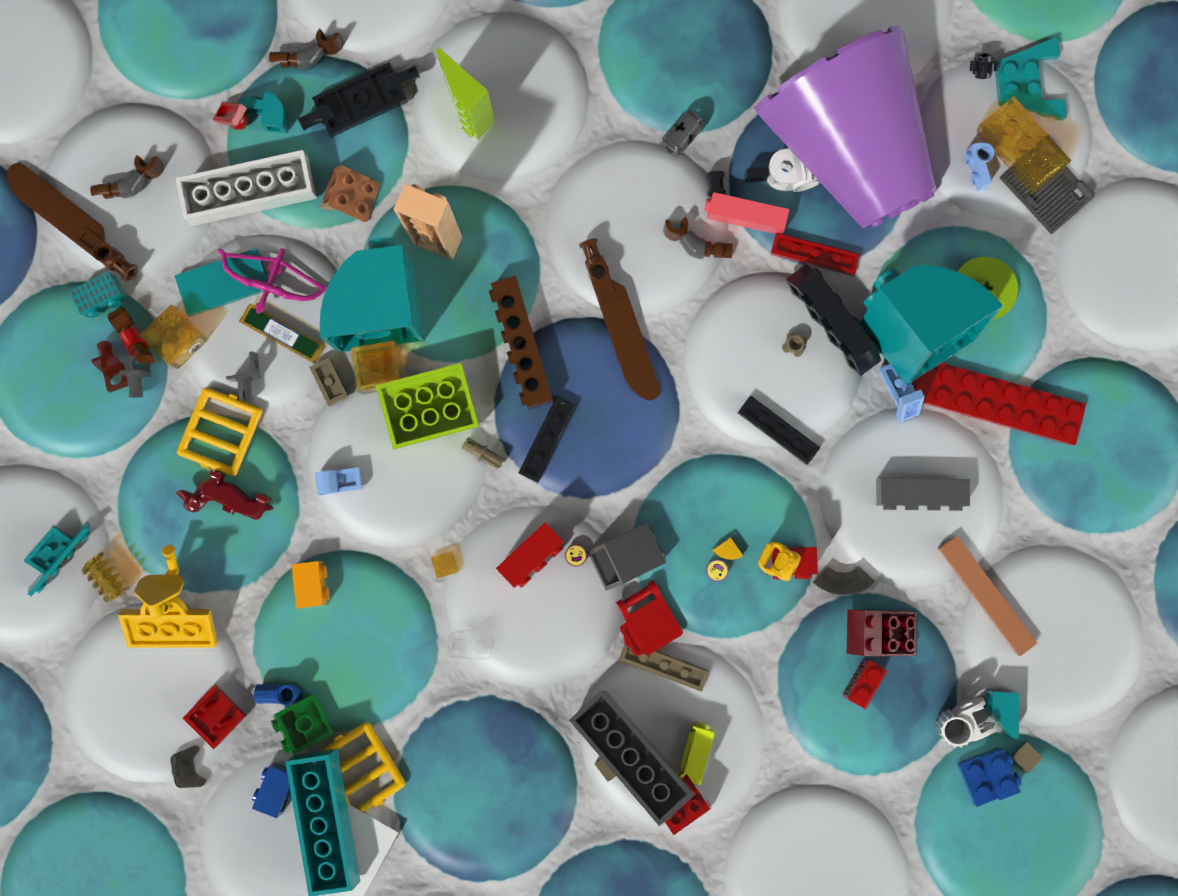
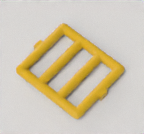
(240, 450)
(387, 765)

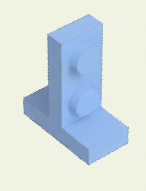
(904, 396)

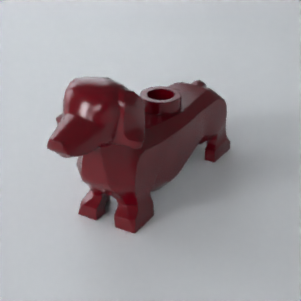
(226, 494)

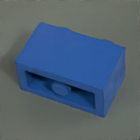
(274, 791)

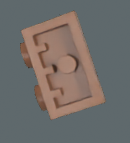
(350, 193)

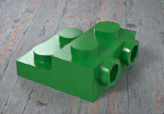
(301, 725)

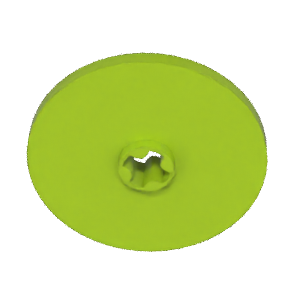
(997, 277)

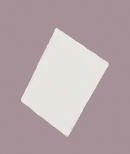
(371, 845)

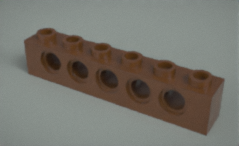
(510, 289)

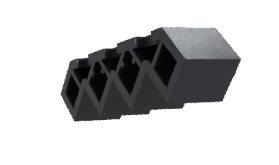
(840, 326)

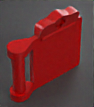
(650, 625)

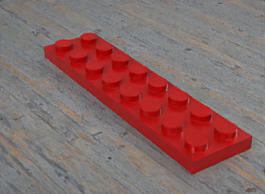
(1002, 403)

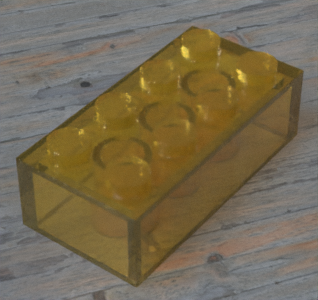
(1023, 145)

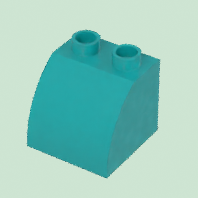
(372, 299)
(926, 317)

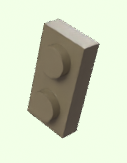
(329, 381)

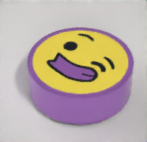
(717, 570)

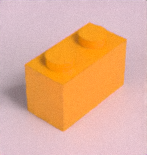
(310, 584)

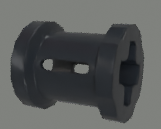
(716, 183)

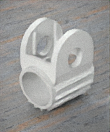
(796, 179)
(971, 730)

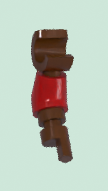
(130, 336)

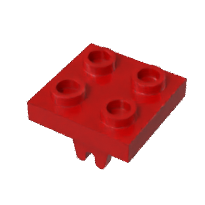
(214, 716)

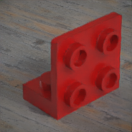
(690, 811)

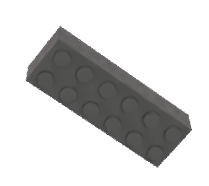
(632, 757)

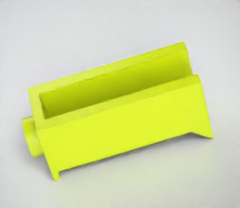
(697, 752)

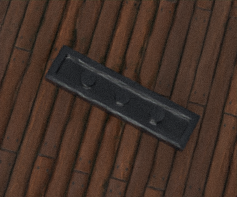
(778, 430)
(547, 439)

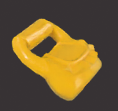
(784, 564)

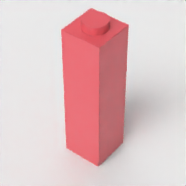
(746, 213)

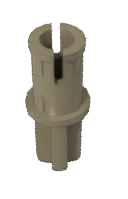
(482, 453)

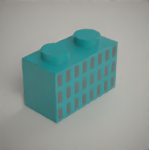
(98, 295)

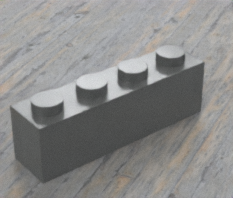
(923, 492)

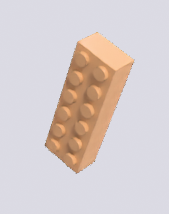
(428, 220)

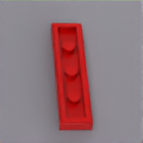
(814, 254)

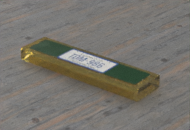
(282, 333)

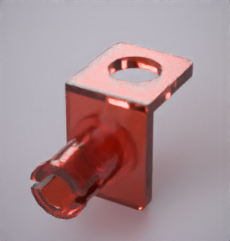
(109, 366)

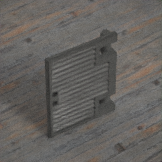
(1053, 202)

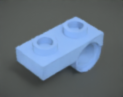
(980, 174)
(338, 481)

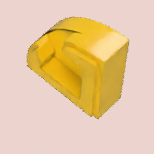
(728, 550)

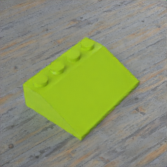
(468, 96)
(427, 406)

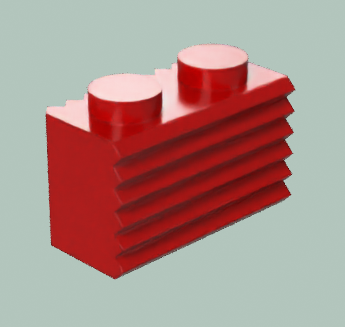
(865, 683)

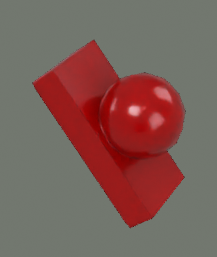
(232, 115)

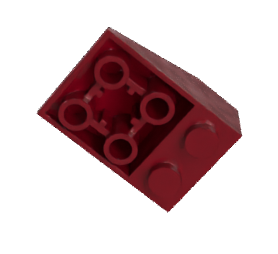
(881, 633)

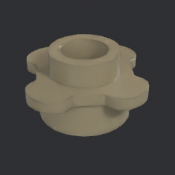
(800, 342)

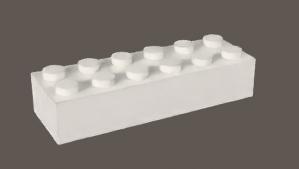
(246, 188)

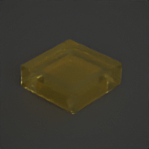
(444, 564)

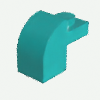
(273, 113)

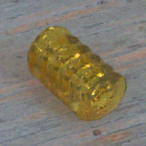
(103, 578)

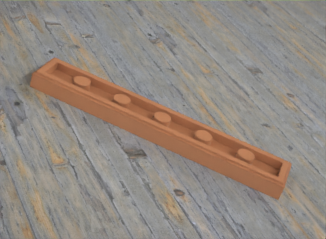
(987, 596)

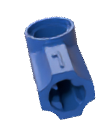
(276, 693)

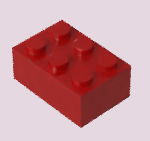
(530, 556)

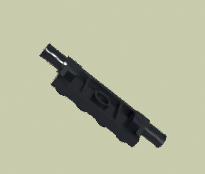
(359, 99)

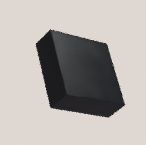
(756, 174)

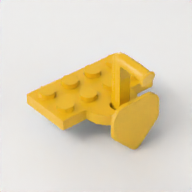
(164, 617)

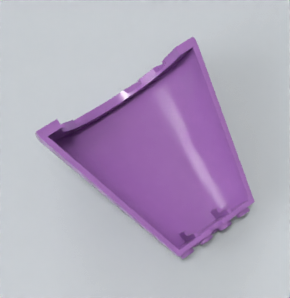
(858, 127)

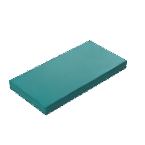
(213, 287)

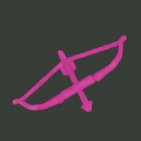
(275, 267)

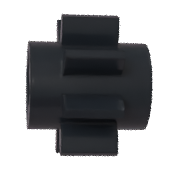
(983, 65)

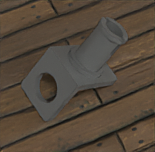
(135, 377)
(244, 380)

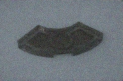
(843, 583)

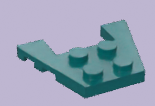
(1020, 77)

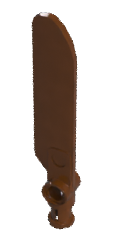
(67, 218)
(621, 326)

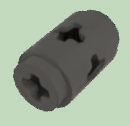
(686, 125)

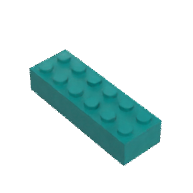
(323, 822)

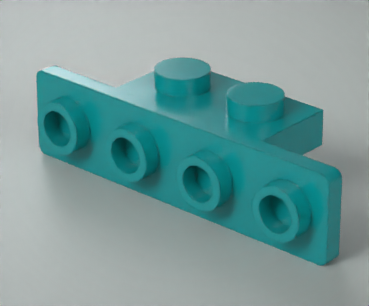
(51, 552)

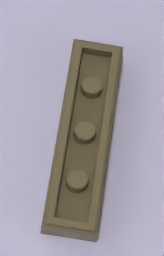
(667, 667)

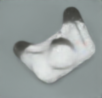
(184, 768)

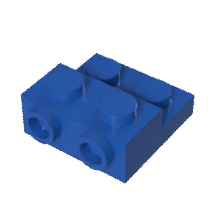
(990, 776)

